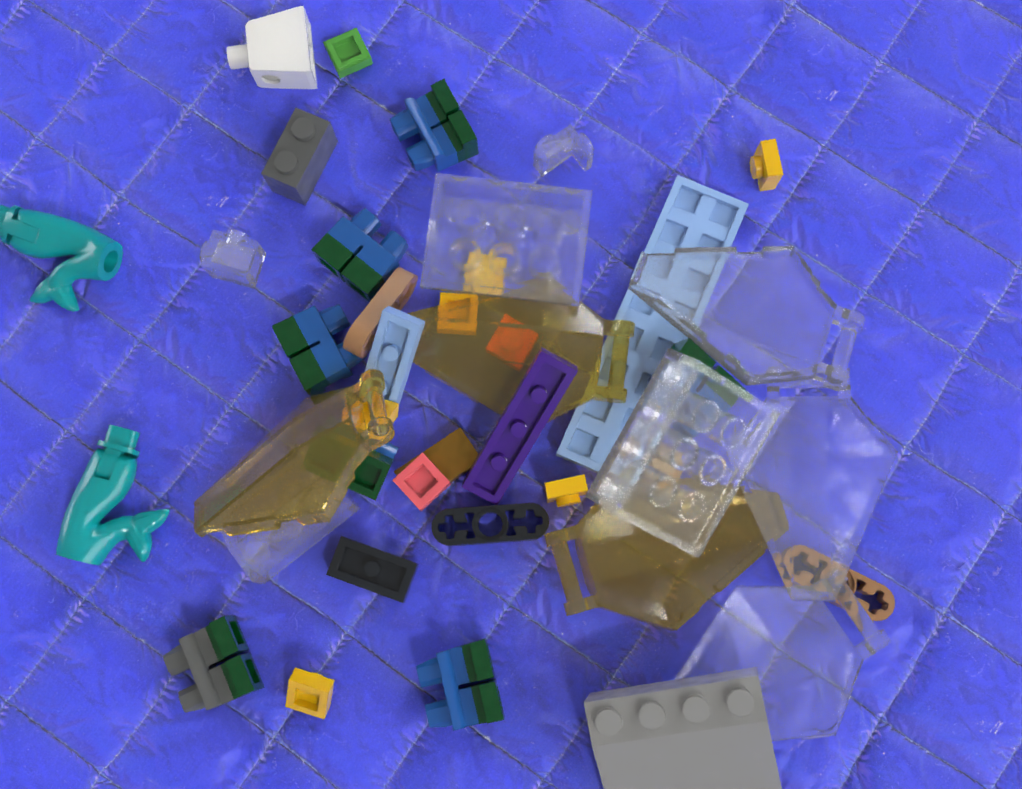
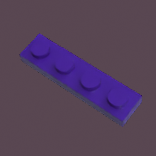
(519, 426)

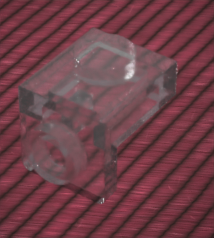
(557, 148)

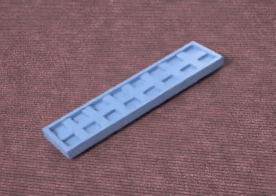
(689, 219)

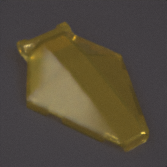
(490, 342)
(300, 465)
(647, 576)

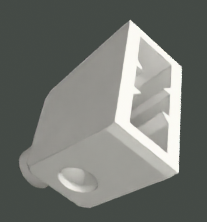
(278, 51)

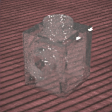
(232, 257)

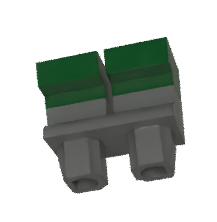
(202, 653)

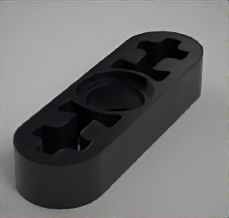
(459, 517)

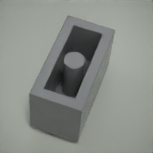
(300, 156)

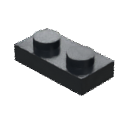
(372, 569)

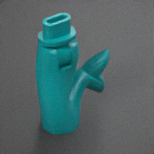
(53, 236)
(97, 493)

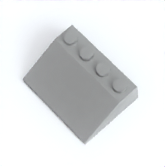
(684, 734)

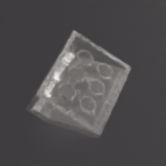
(506, 239)
(683, 453)

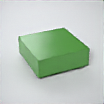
(348, 53)

